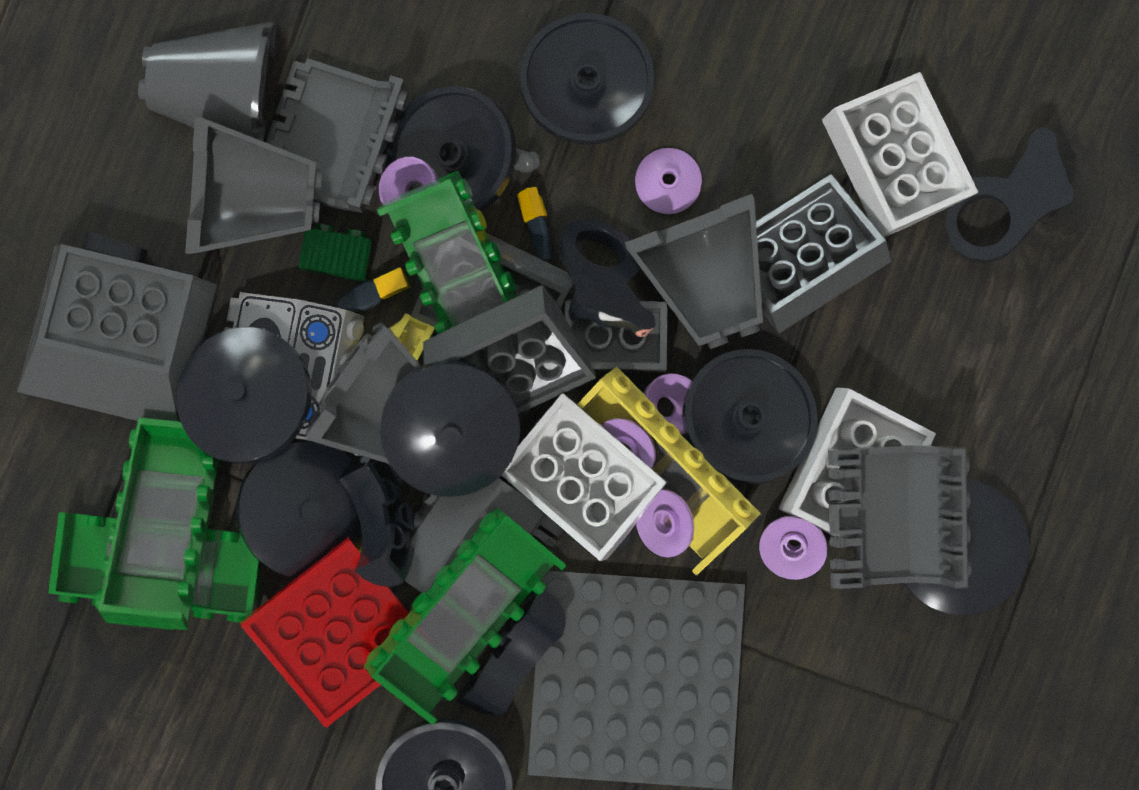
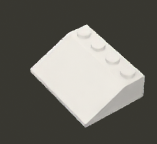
(899, 154)
(846, 423)
(583, 478)

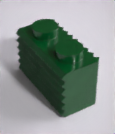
(336, 253)

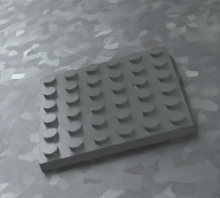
(639, 681)

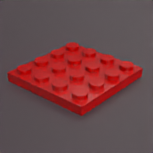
(324, 631)

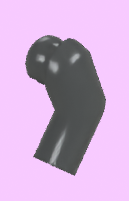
(526, 161)

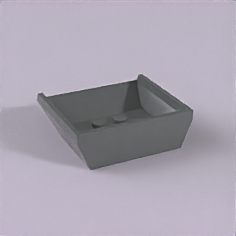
(115, 334)

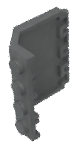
(341, 126)

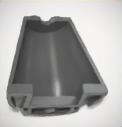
(211, 77)
(246, 190)
(708, 271)
(358, 394)

